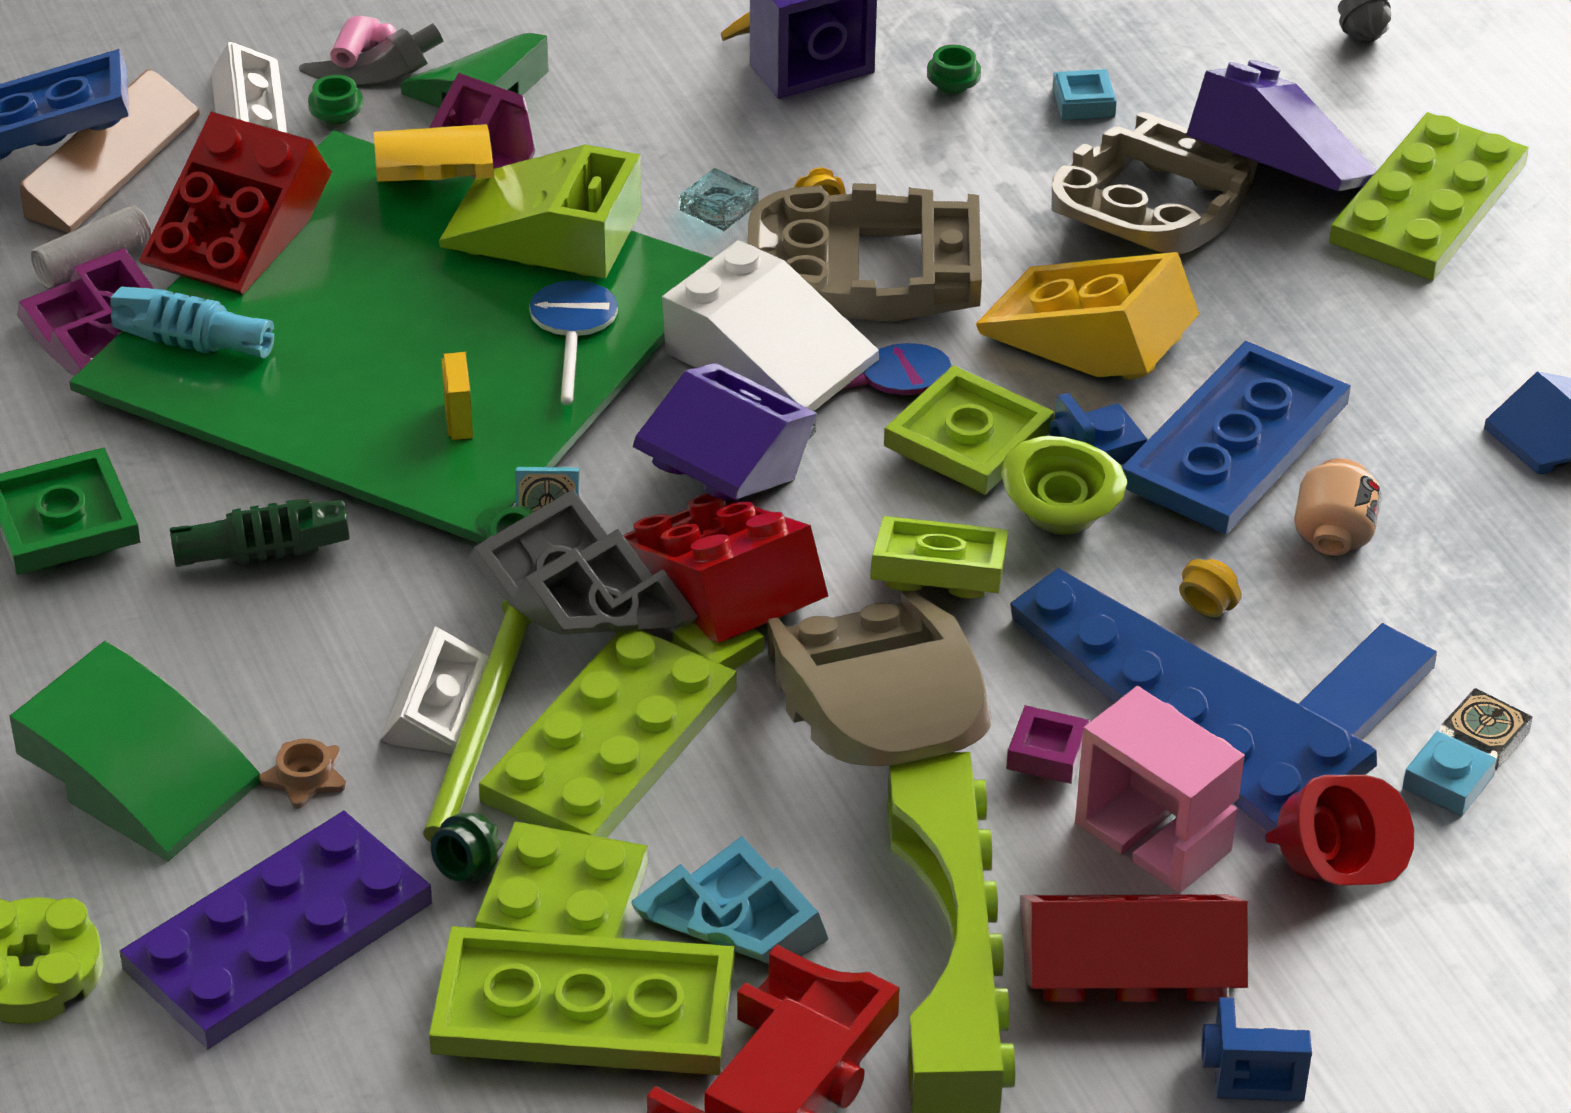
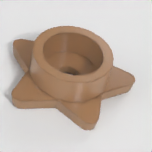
(301, 756)

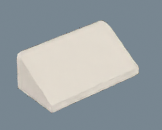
(435, 694)

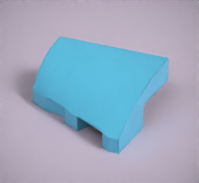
(735, 904)

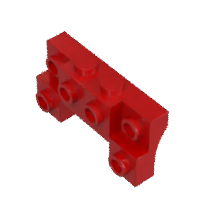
(806, 1045)

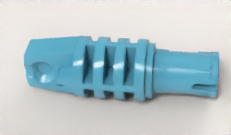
(188, 322)

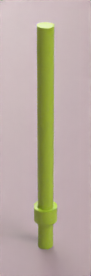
(479, 719)

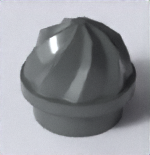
(1364, 18)

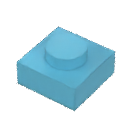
(1449, 773)

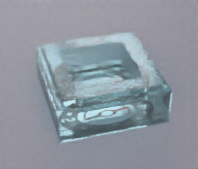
(719, 199)

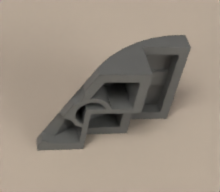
(575, 576)

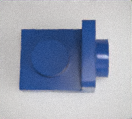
(1103, 428)
(1255, 1060)

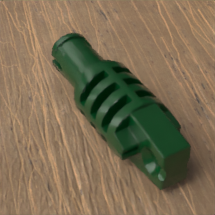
(262, 533)

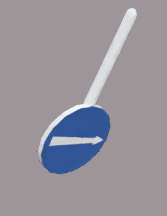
(572, 311)

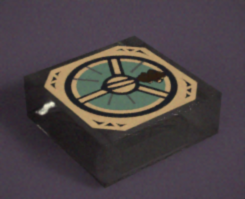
(1488, 725)

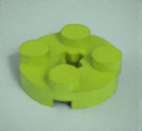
(69, 959)

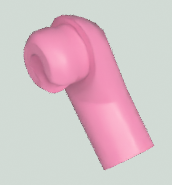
(358, 36)

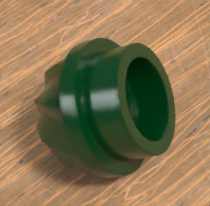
(466, 847)

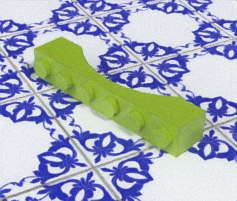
(954, 1032)

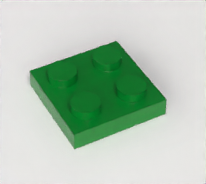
(64, 511)

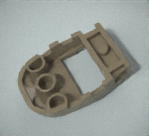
(1124, 208)
(821, 243)
(882, 682)

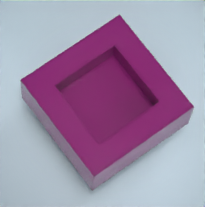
(1046, 744)

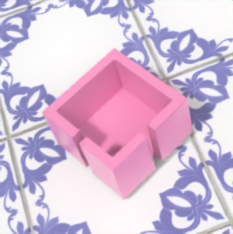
(1150, 763)

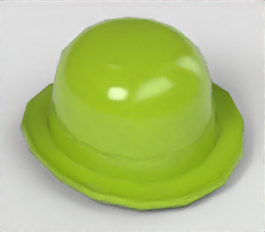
(1062, 483)

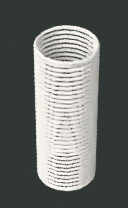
(78, 252)

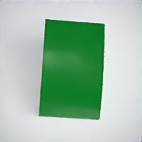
(133, 751)

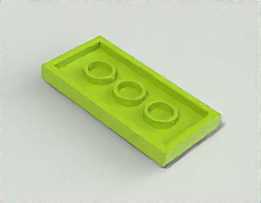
(1429, 195)
(608, 735)
(583, 1000)

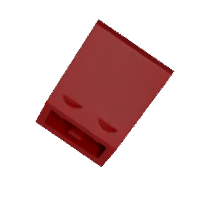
(236, 203)
(732, 562)

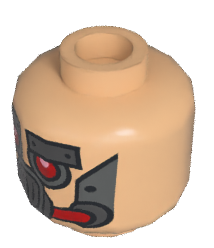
(1337, 505)

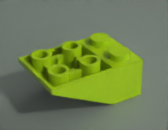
(553, 210)

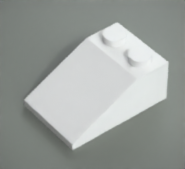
(764, 325)

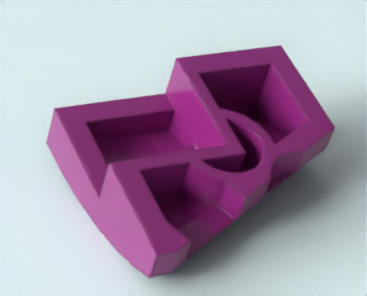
(76, 317)

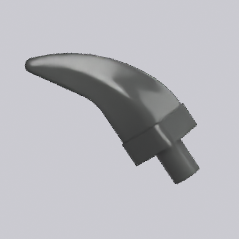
(388, 60)

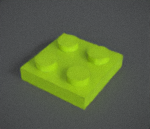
(966, 428)
(939, 554)
(563, 883)

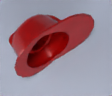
(1345, 831)

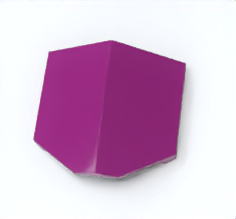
(503, 111)

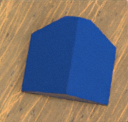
(1536, 422)

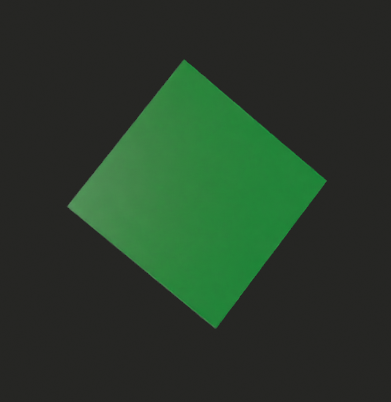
(358, 347)

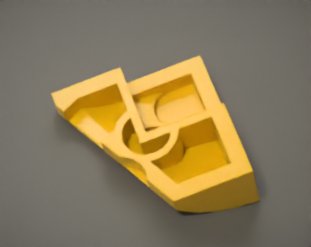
(433, 153)

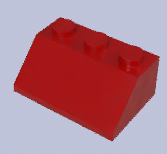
(1135, 945)

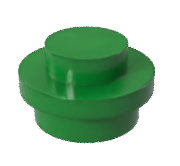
(954, 68)
(335, 99)

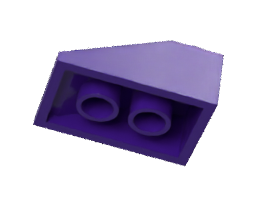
(1275, 124)

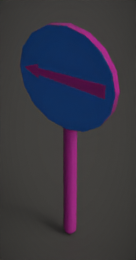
(904, 369)

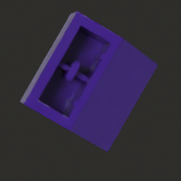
(726, 433)

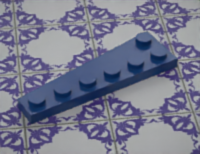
(1125, 650)

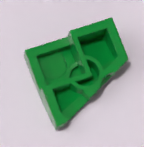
(509, 64)

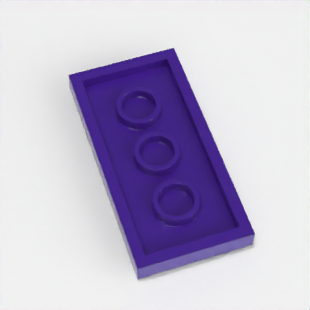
(275, 928)

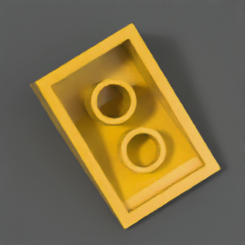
(1097, 313)

